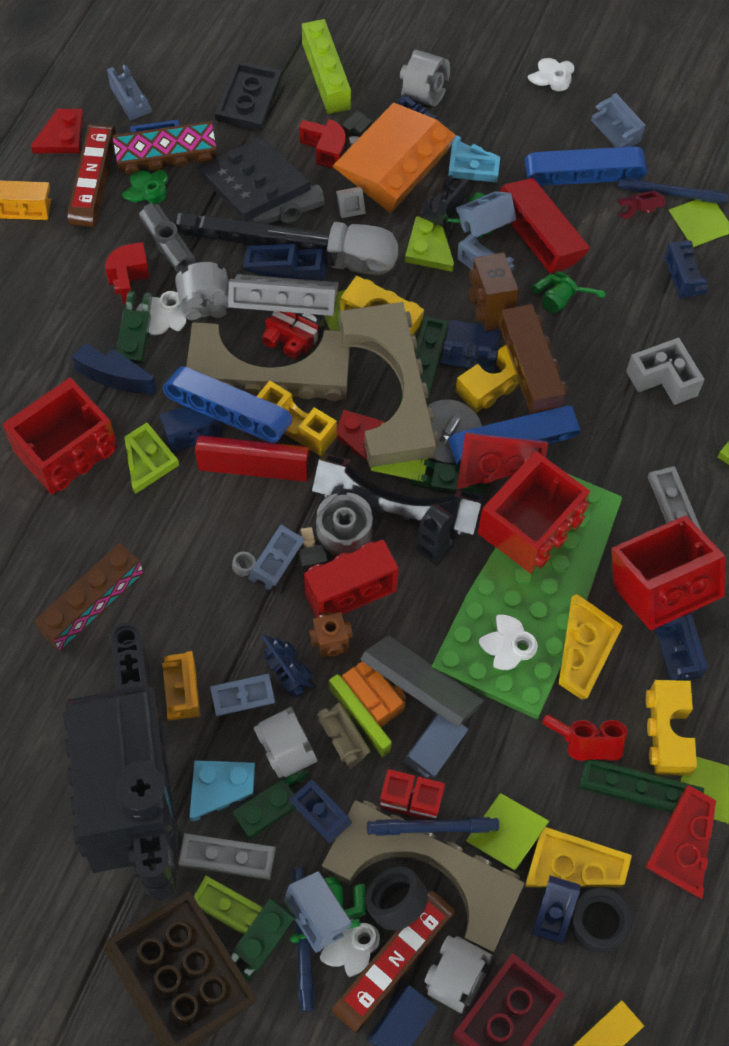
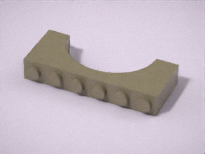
(387, 333)
(318, 376)
(485, 891)

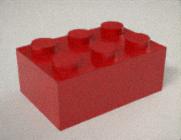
(351, 579)

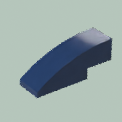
(286, 262)
(113, 370)

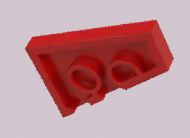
(494, 457)
(684, 843)

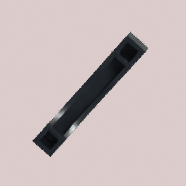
(337, 476)

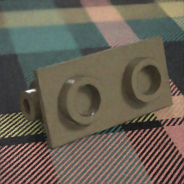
(344, 734)

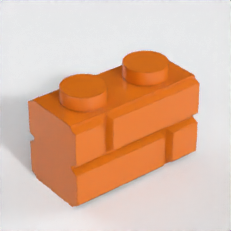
(375, 693)

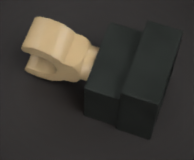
(356, 125)
(310, 554)

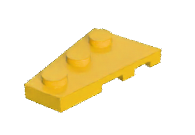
(586, 646)
(576, 861)

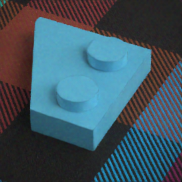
(473, 162)
(219, 785)

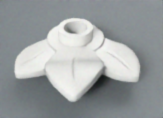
(553, 74)
(165, 316)
(505, 641)
(349, 950)

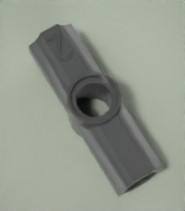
(293, 208)
(166, 237)

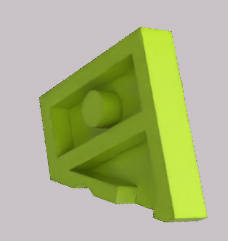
(429, 246)
(147, 457)

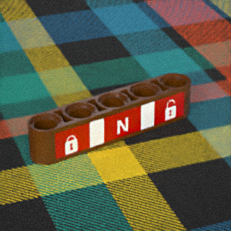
(91, 175)
(392, 964)

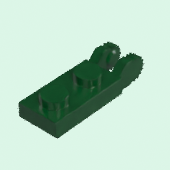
(134, 328)
(445, 479)
(268, 806)
(263, 937)

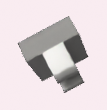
(350, 202)

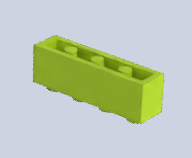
(326, 66)

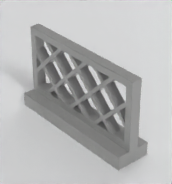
(283, 294)

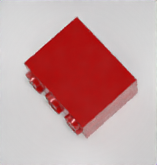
(61, 435)
(534, 512)
(668, 572)

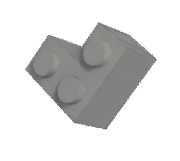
(669, 366)

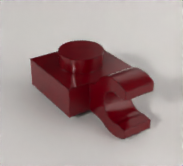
(646, 202)

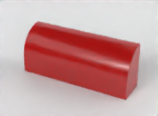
(544, 227)
(252, 458)

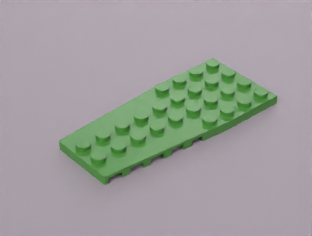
(537, 601)

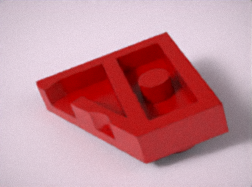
(60, 133)
(352, 431)

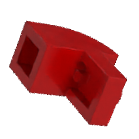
(327, 140)
(126, 265)

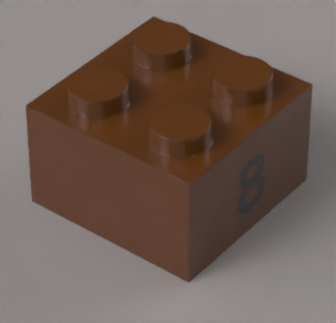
(492, 289)

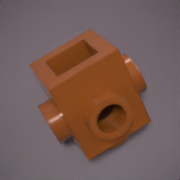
(330, 634)

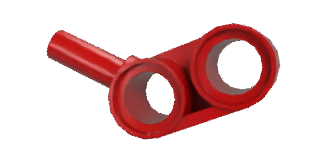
(589, 743)

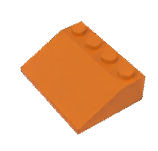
(395, 154)

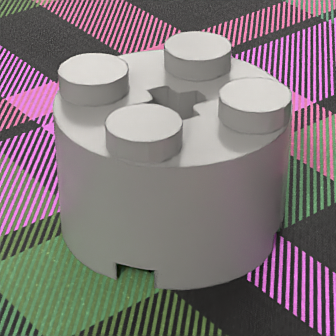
(425, 77)
(203, 291)
(343, 523)
(285, 743)
(458, 973)

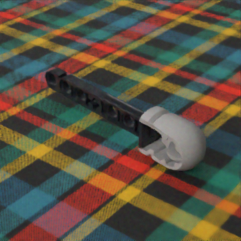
(357, 247)

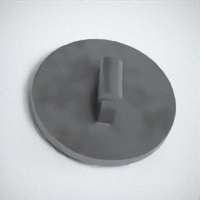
(450, 418)

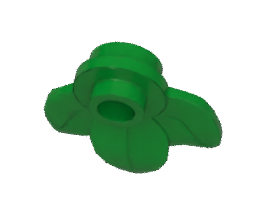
(147, 187)

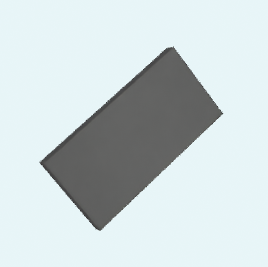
(422, 681)

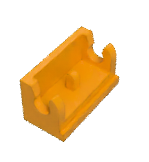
(24, 200)
(181, 686)

